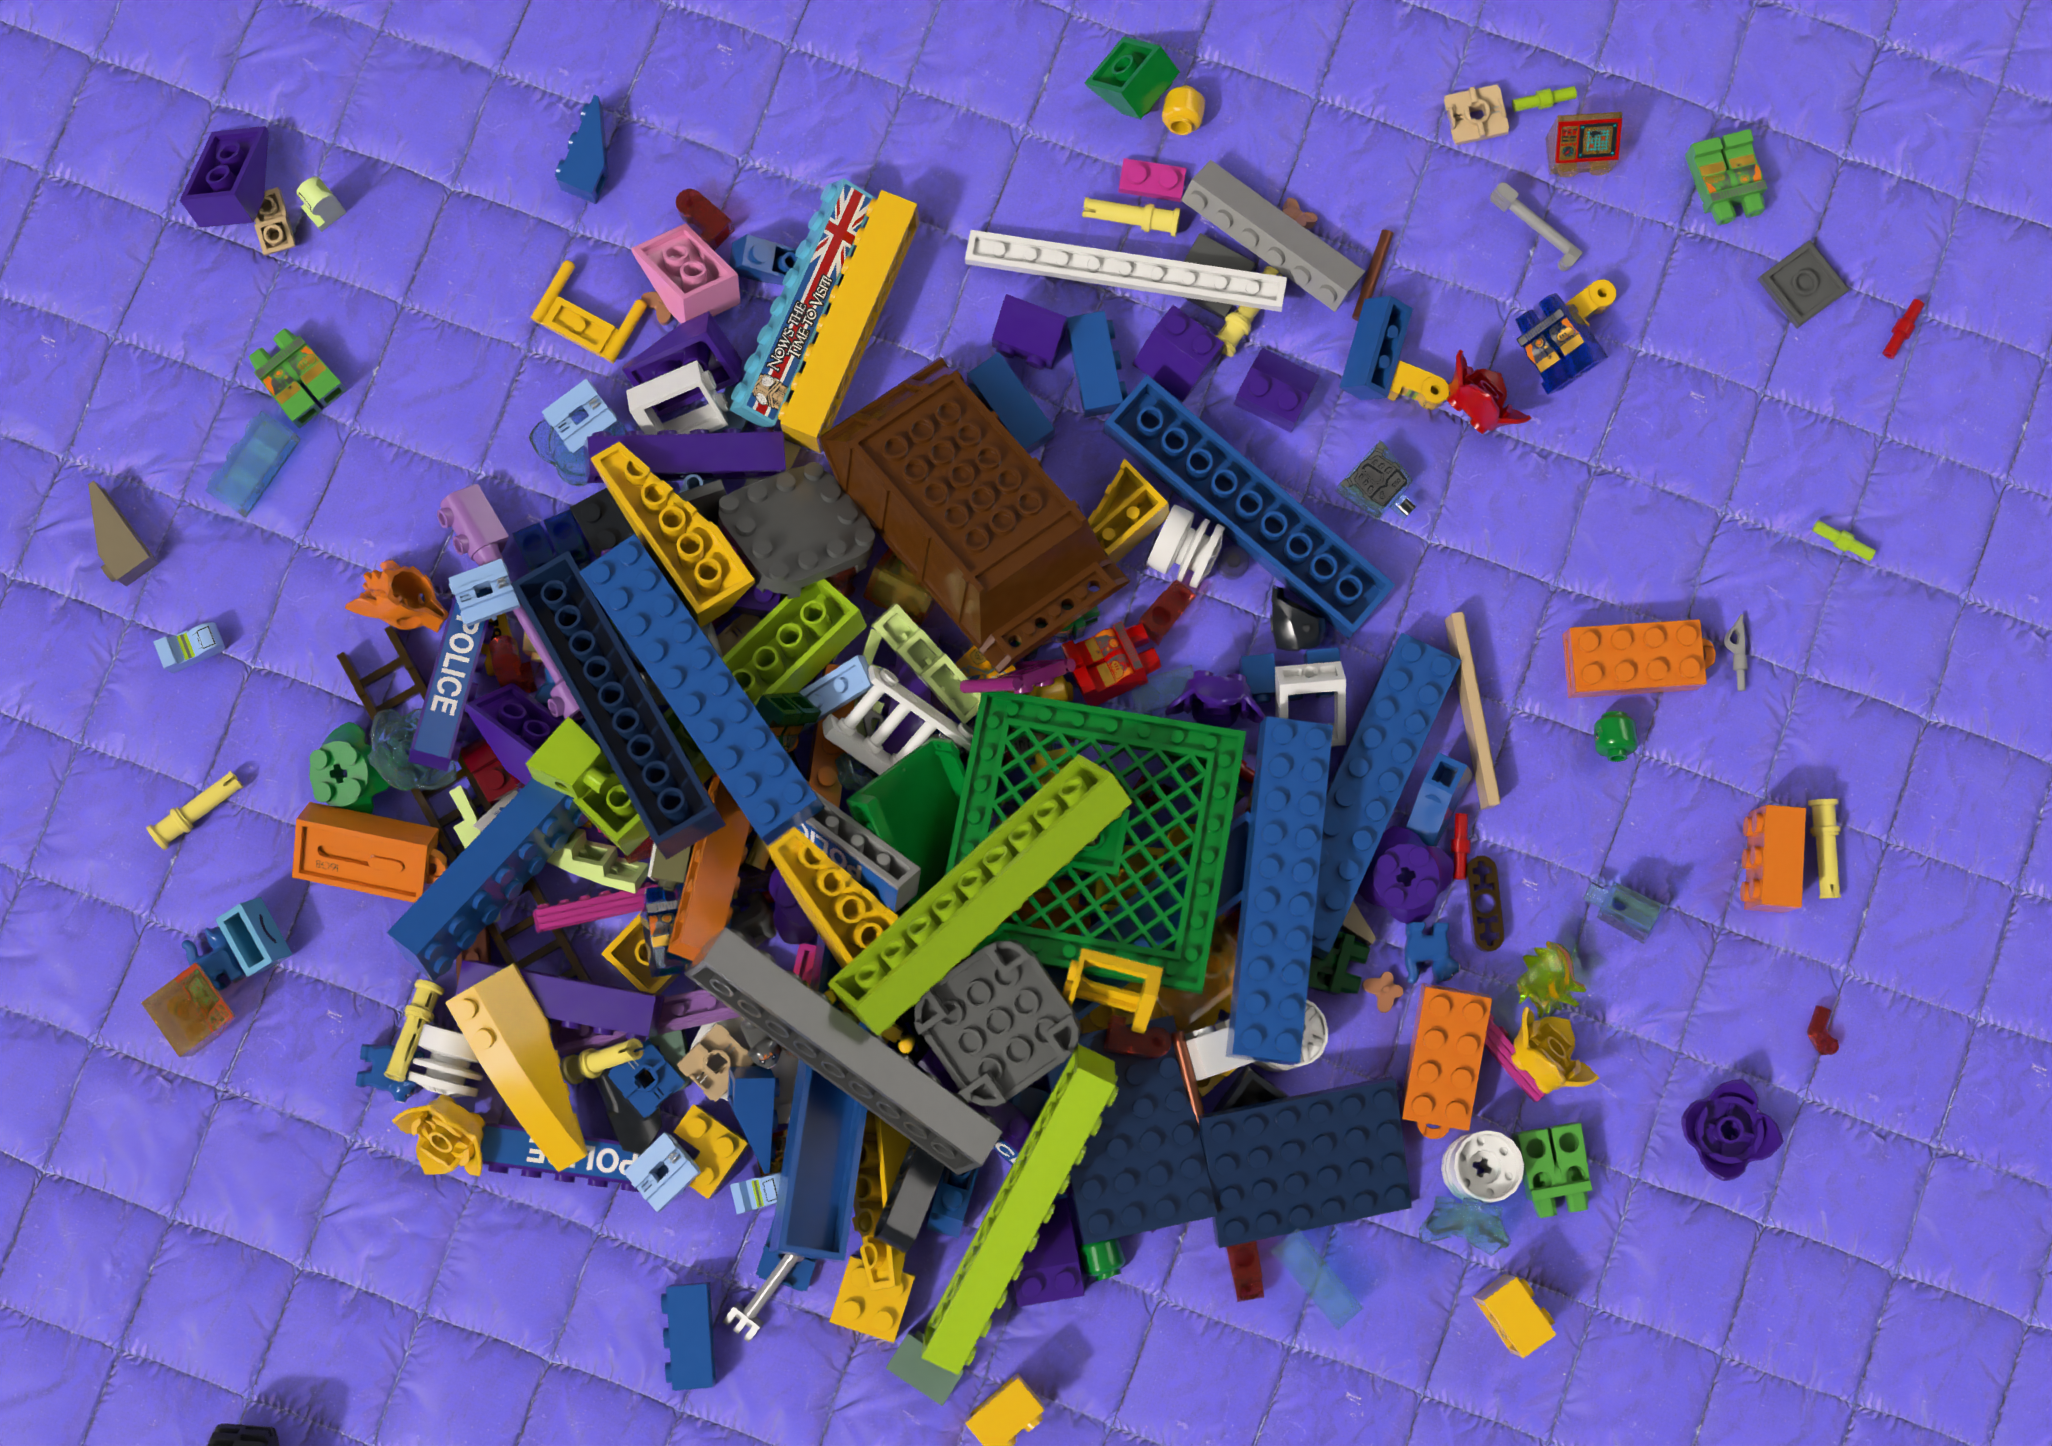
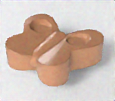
(1292, 209)
(654, 302)
(1384, 990)

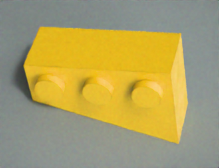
(1127, 512)

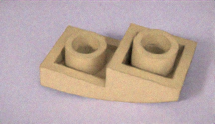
(274, 224)

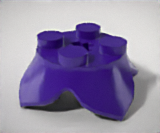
(1217, 700)
(1432, 872)
(789, 917)
(1754, 1135)

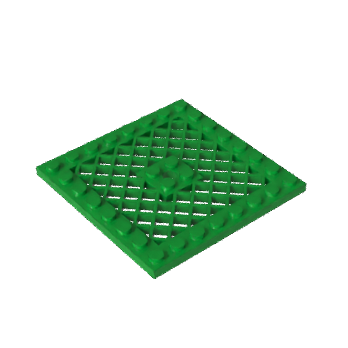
(1127, 731)

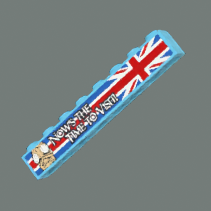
(800, 304)

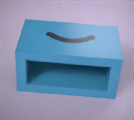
(253, 936)

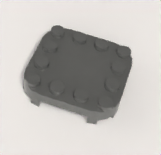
(796, 529)
(997, 1022)

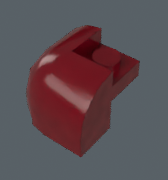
(489, 771)

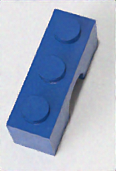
(1261, 673)

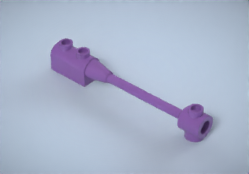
(484, 540)

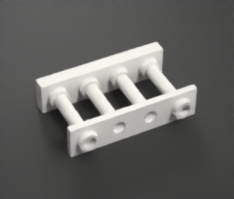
(870, 749)

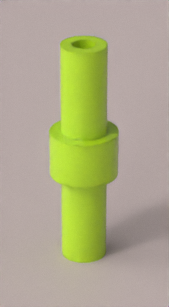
(1544, 99)
(1843, 540)

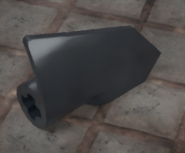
(626, 1122)

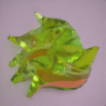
(1549, 979)

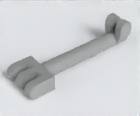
(1506, 198)
(748, 1315)

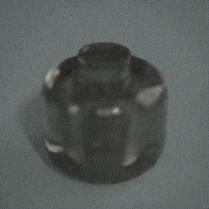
(1232, 562)

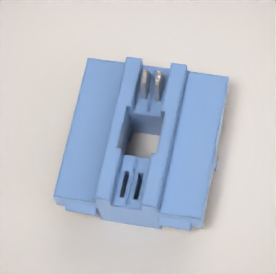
(579, 397)
(468, 583)
(644, 1169)

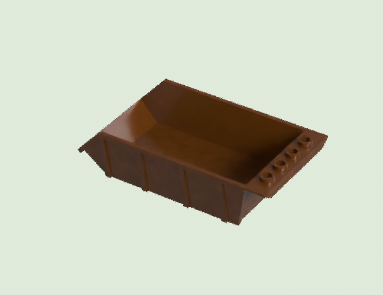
(970, 513)

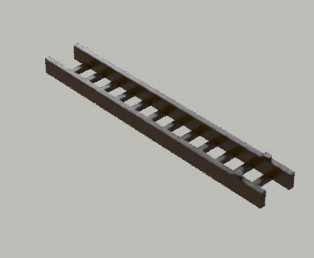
(422, 797)

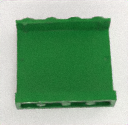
(916, 808)

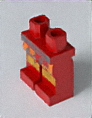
(1109, 662)

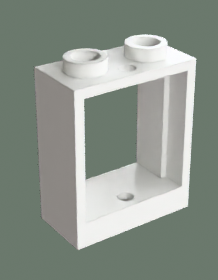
(670, 385)
(1323, 678)

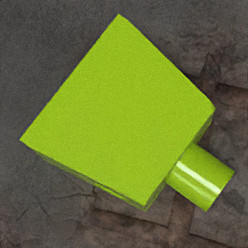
(570, 762)

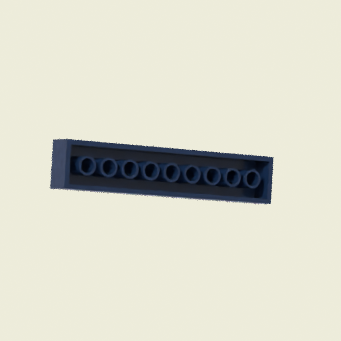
(618, 706)

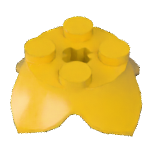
(1546, 1051)
(446, 1136)

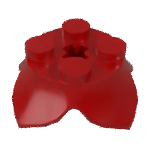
(1482, 397)

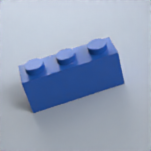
(1376, 348)
(1095, 363)
(1005, 394)
(689, 1336)

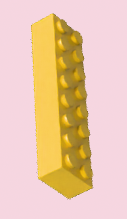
(850, 320)

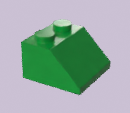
(1133, 76)

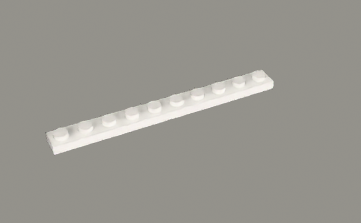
(1126, 270)

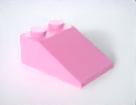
(688, 274)

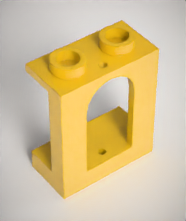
(1141, 1003)

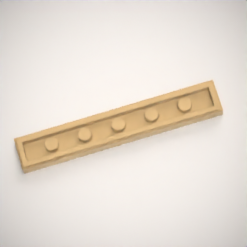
(1472, 712)

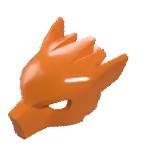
(396, 598)

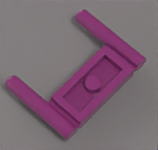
(1023, 678)

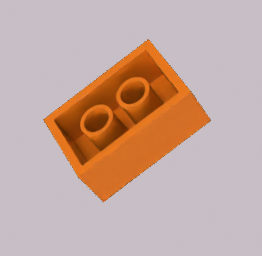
(1773, 859)

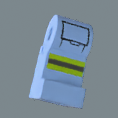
(189, 647)
(756, 1193)

